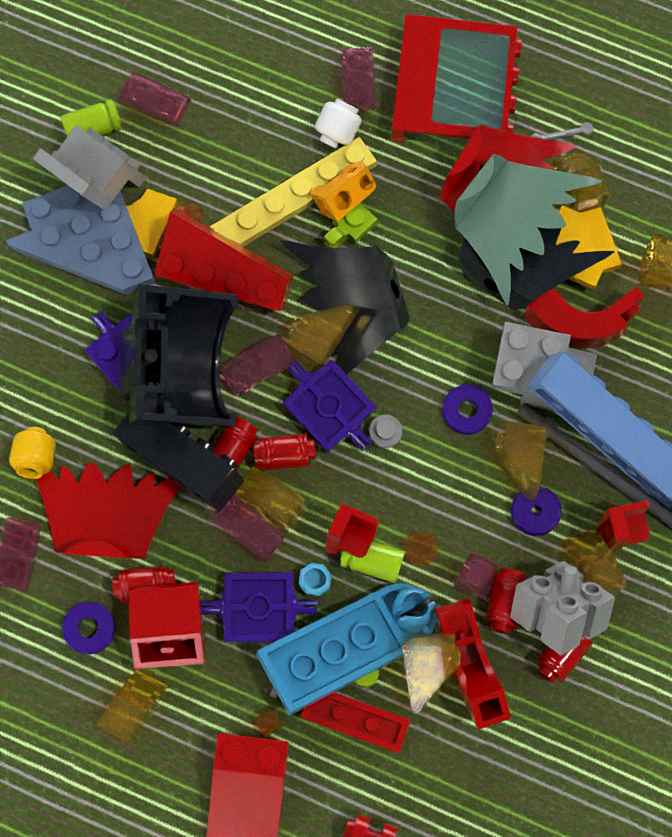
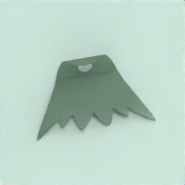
(506, 208)

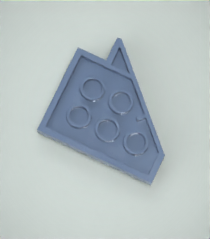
(85, 239)

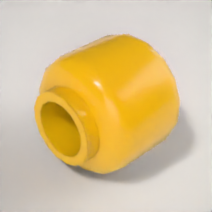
(32, 453)

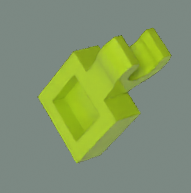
(351, 226)

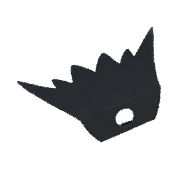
(539, 271)
(356, 278)

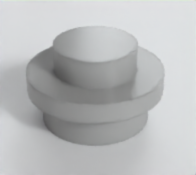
(385, 431)

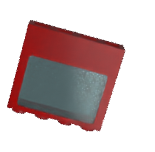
(455, 77)

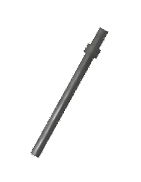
(595, 463)

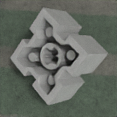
(562, 607)

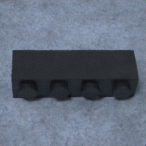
(183, 460)

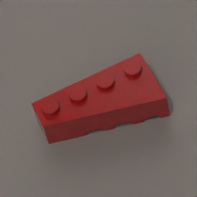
(210, 261)

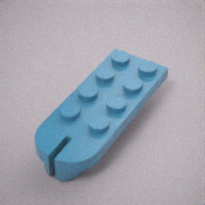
(345, 645)

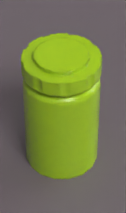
(100, 117)
(379, 562)

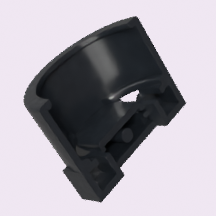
(175, 356)

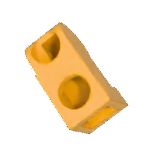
(344, 191)

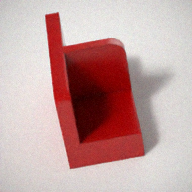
(624, 525)
(351, 532)

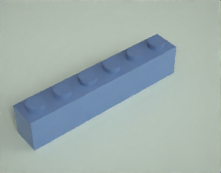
(606, 423)

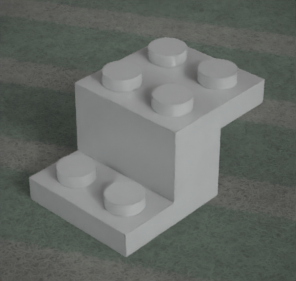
(91, 166)
(524, 352)

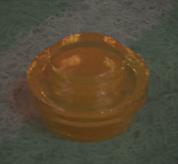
(420, 547)

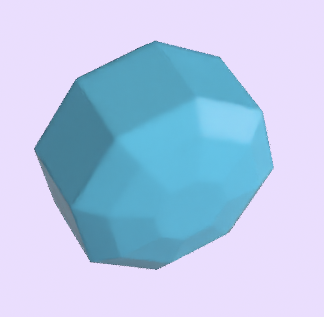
(315, 580)

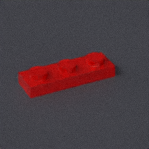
(358, 721)

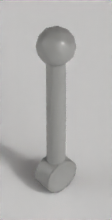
(586, 130)

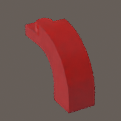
(586, 328)
(475, 676)

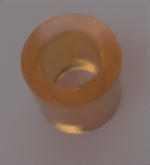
(268, 722)

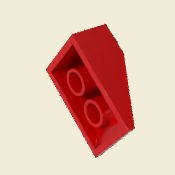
(247, 787)

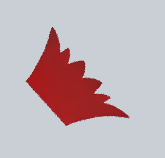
(490, 141)
(103, 516)

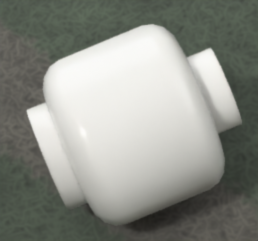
(338, 123)

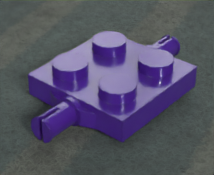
(107, 349)
(329, 406)
(258, 607)

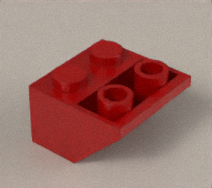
(166, 625)

